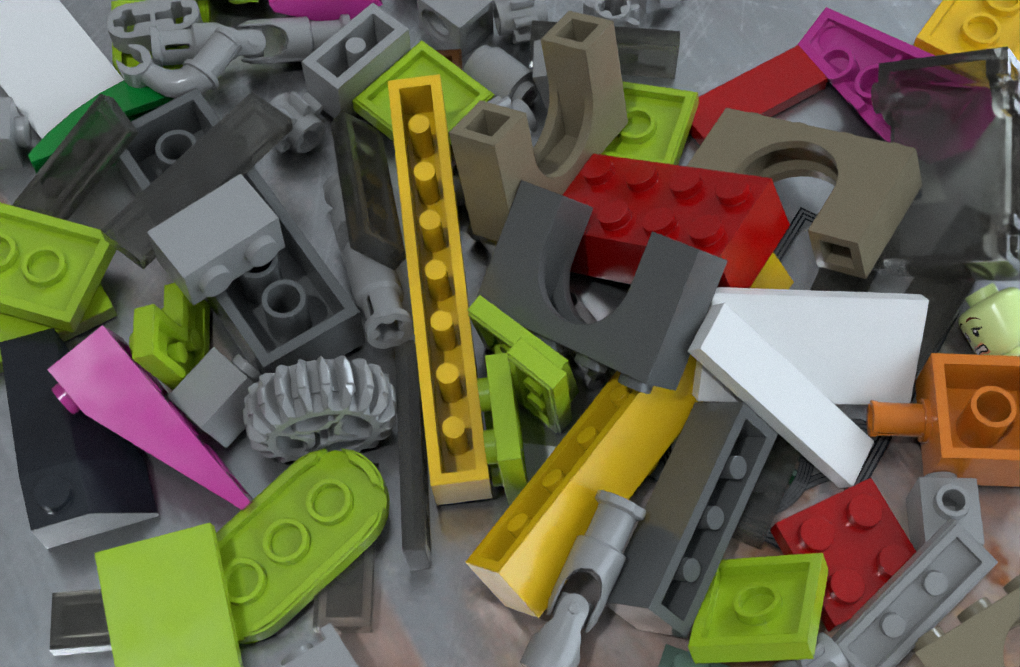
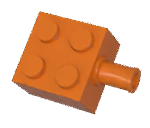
(961, 417)

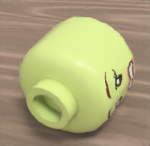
(993, 321)

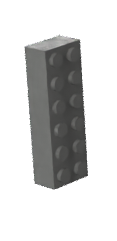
(273, 310)

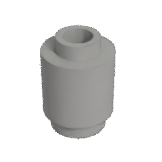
(502, 74)

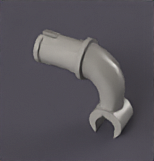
(199, 73)

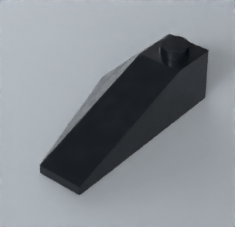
(70, 467)

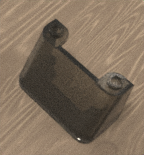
(966, 135)

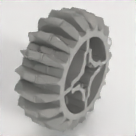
(319, 408)

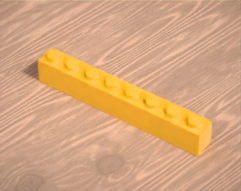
(438, 292)
(606, 450)

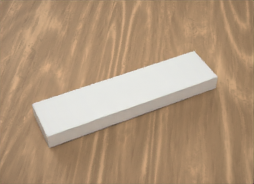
(780, 395)

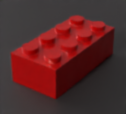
(704, 208)

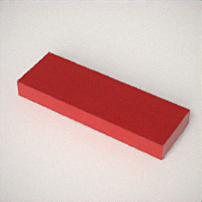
(761, 90)

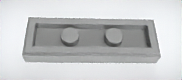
(915, 598)

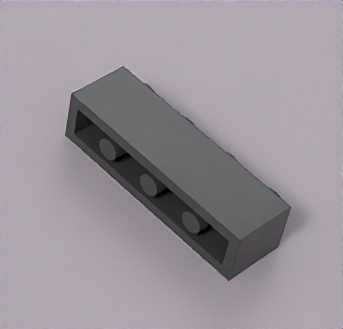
(691, 517)

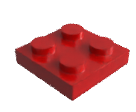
(859, 544)

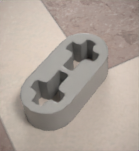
(147, 14)

